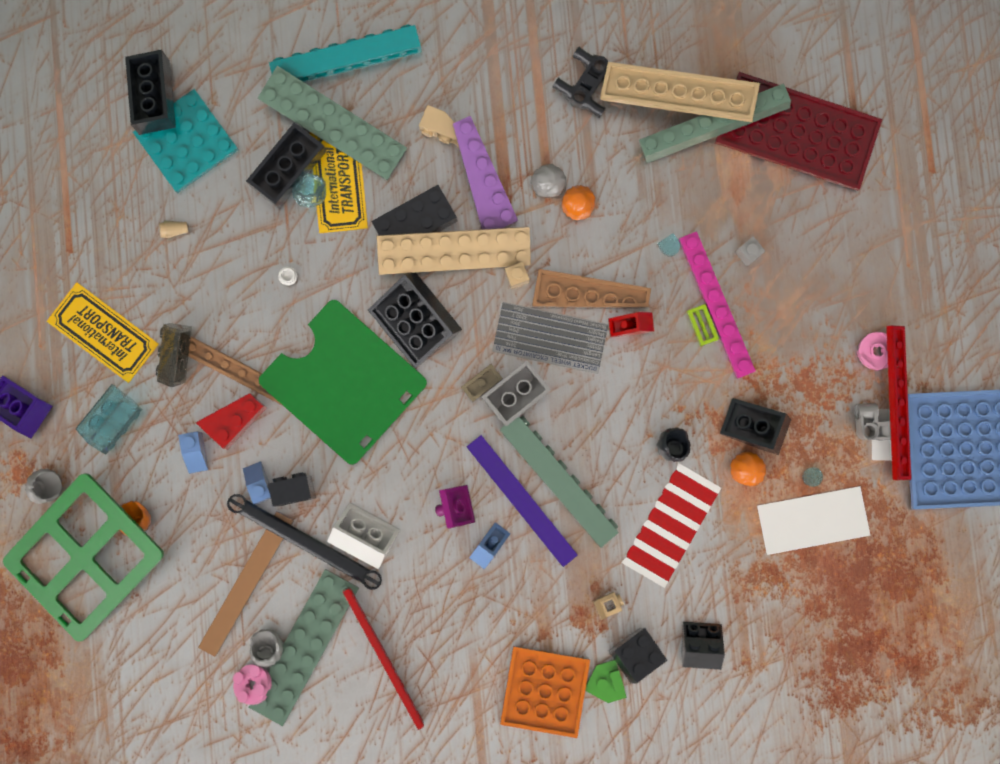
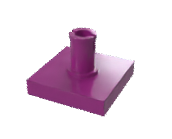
(455, 506)

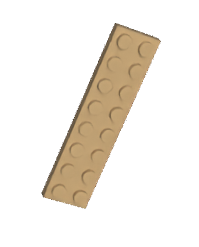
(680, 91)
(453, 250)

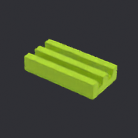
(708, 340)

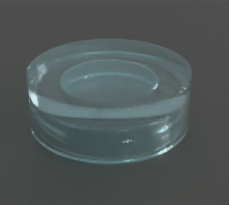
(812, 477)

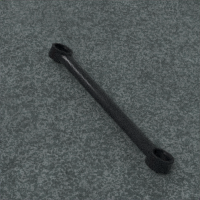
(304, 541)

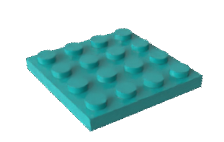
(192, 146)

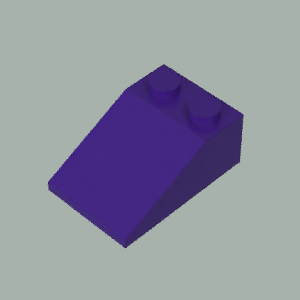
(21, 408)

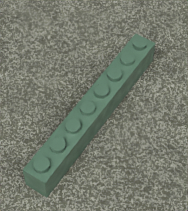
(708, 127)
(559, 481)

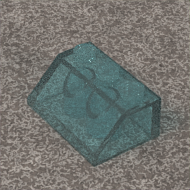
(108, 419)

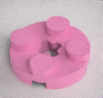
(866, 353)
(242, 680)

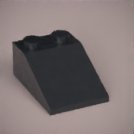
(756, 426)

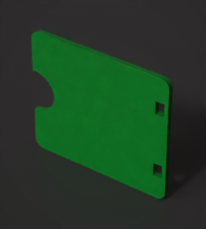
(345, 384)

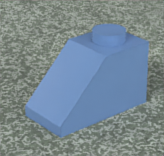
(193, 451)
(257, 483)
(489, 545)

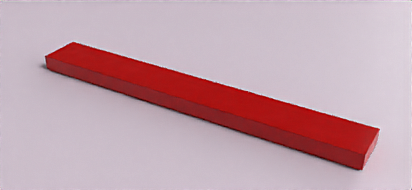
(898, 403)
(383, 657)

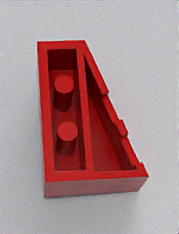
(232, 420)

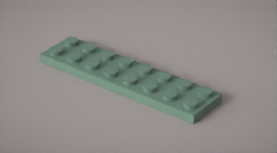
(332, 123)
(305, 646)

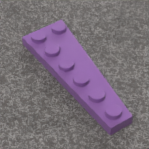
(487, 191)

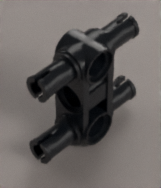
(586, 84)

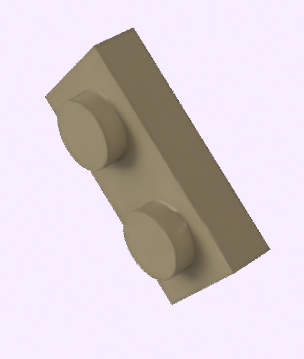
(481, 383)

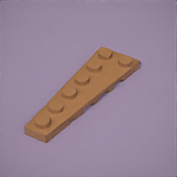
(570, 290)

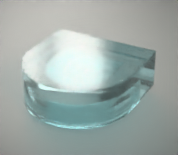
(669, 246)

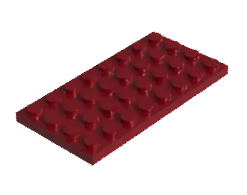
(809, 137)

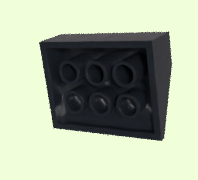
(414, 319)

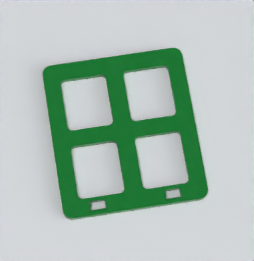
(83, 556)

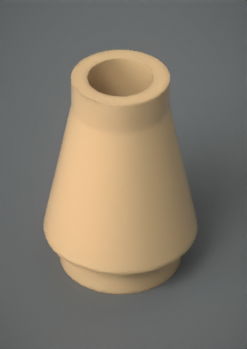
(172, 228)

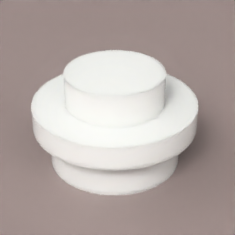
(287, 276)

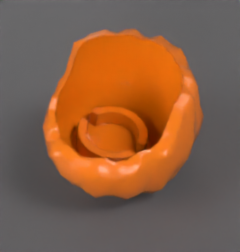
(578, 202)
(748, 469)
(138, 513)

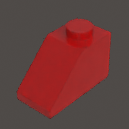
(631, 324)

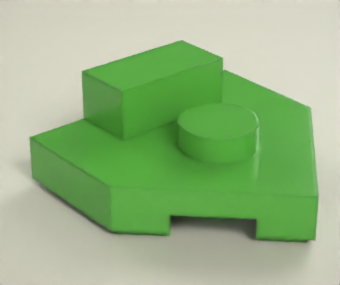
(606, 682)

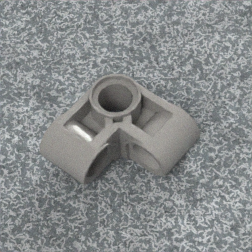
(867, 416)

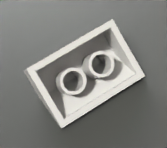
(363, 535)

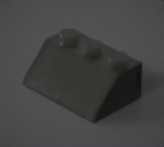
(173, 354)

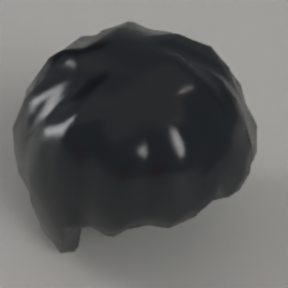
(674, 444)

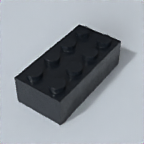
(150, 92)
(286, 164)
(421, 214)

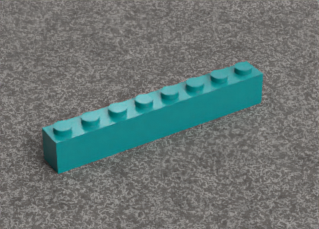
(351, 55)

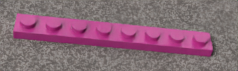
(716, 305)

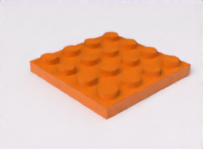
(545, 692)

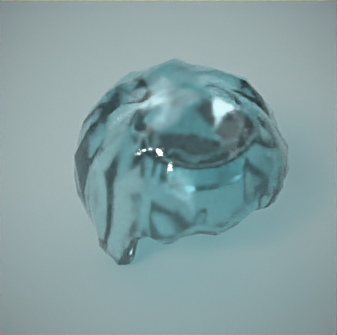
(309, 190)

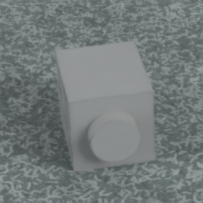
(750, 251)

